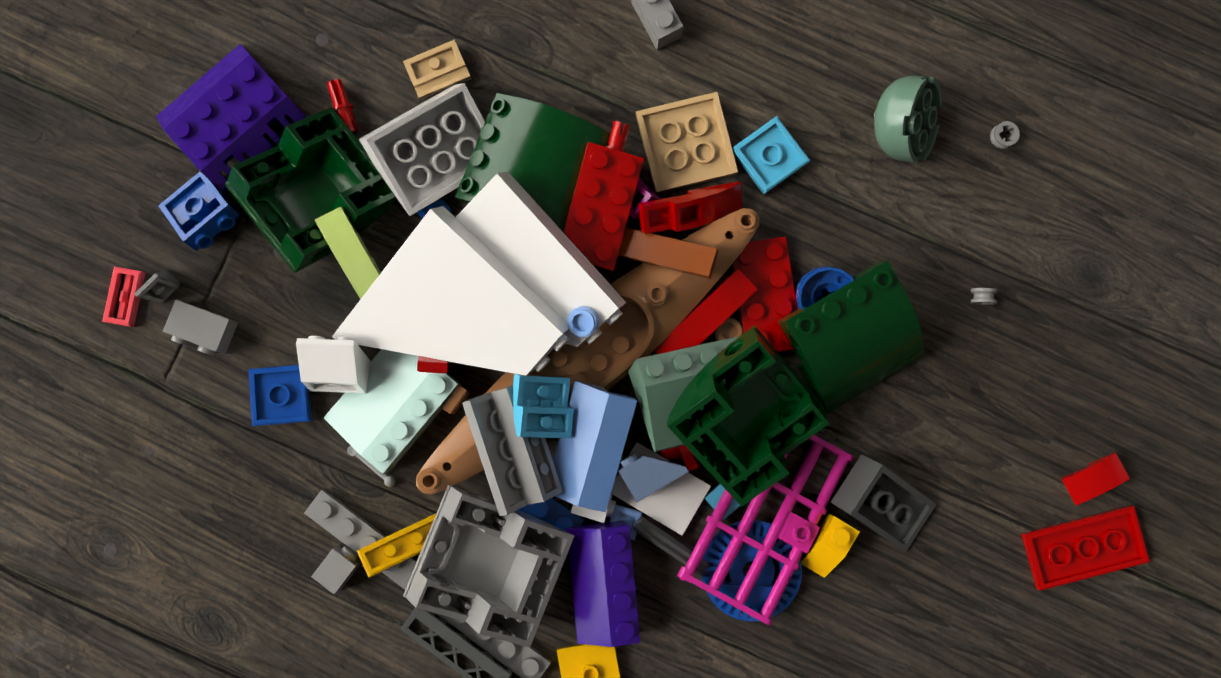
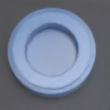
(582, 321)

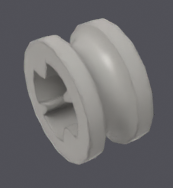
(1001, 143)
(984, 296)

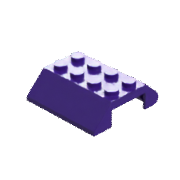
(227, 115)

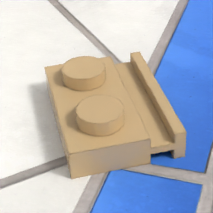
(437, 70)

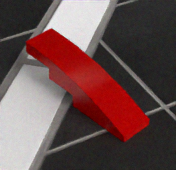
(710, 313)

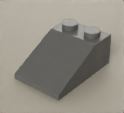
(883, 502)

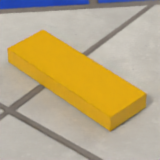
(395, 547)

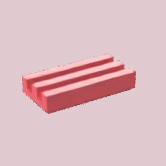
(133, 304)

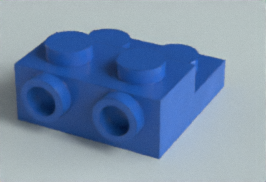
(199, 212)

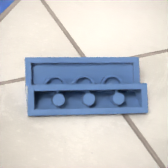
(593, 453)

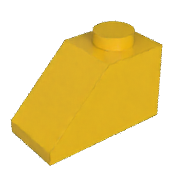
(829, 545)

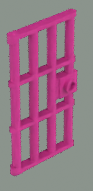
(785, 527)

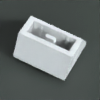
(332, 365)

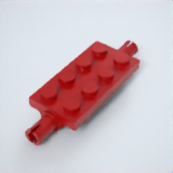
(603, 198)

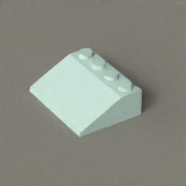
(392, 410)

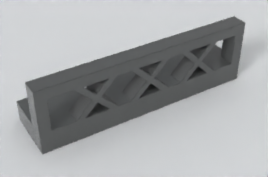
(459, 642)

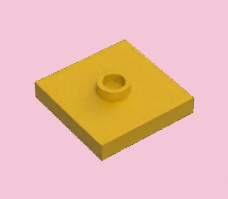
(588, 661)

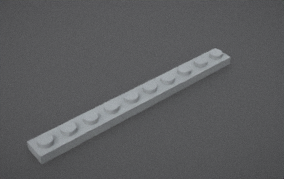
(358, 533)

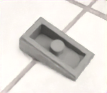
(158, 287)

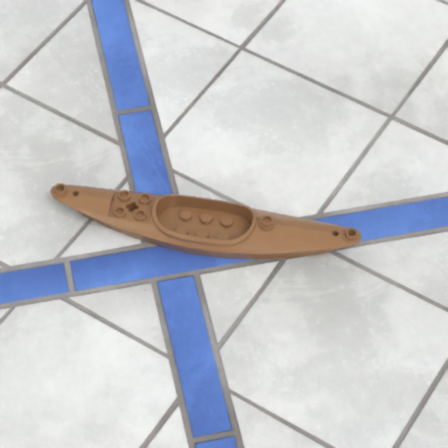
(654, 307)

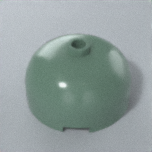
(902, 112)

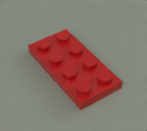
(769, 269)

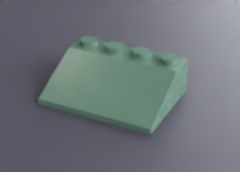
(661, 381)

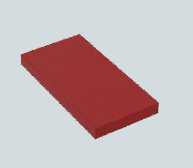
(1085, 547)

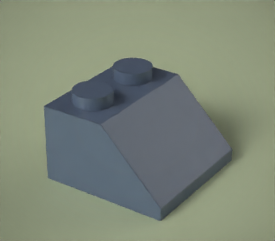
(648, 474)

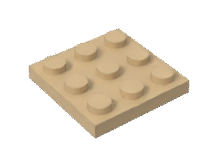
(686, 143)

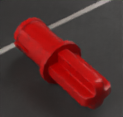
(341, 104)

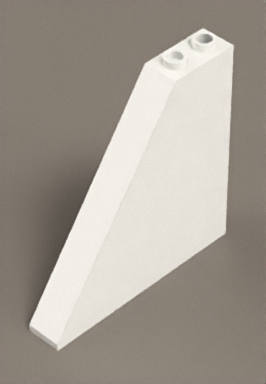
(539, 252)
(455, 304)

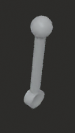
(389, 481)

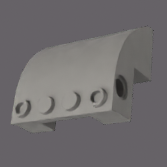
(488, 567)

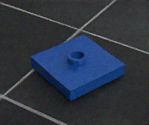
(278, 396)

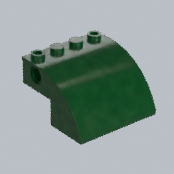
(537, 147)
(304, 178)
(855, 336)
(746, 416)

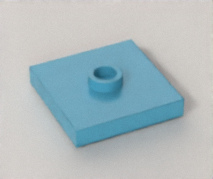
(770, 155)

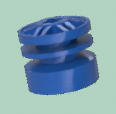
(817, 279)

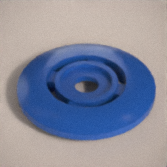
(746, 554)

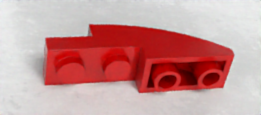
(691, 210)

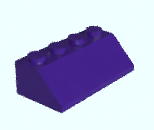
(603, 584)

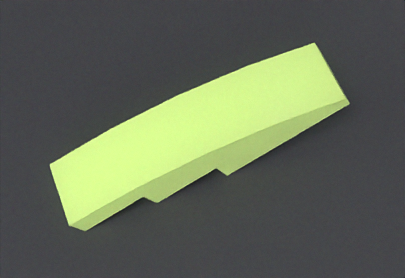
(349, 250)

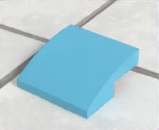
(542, 406)

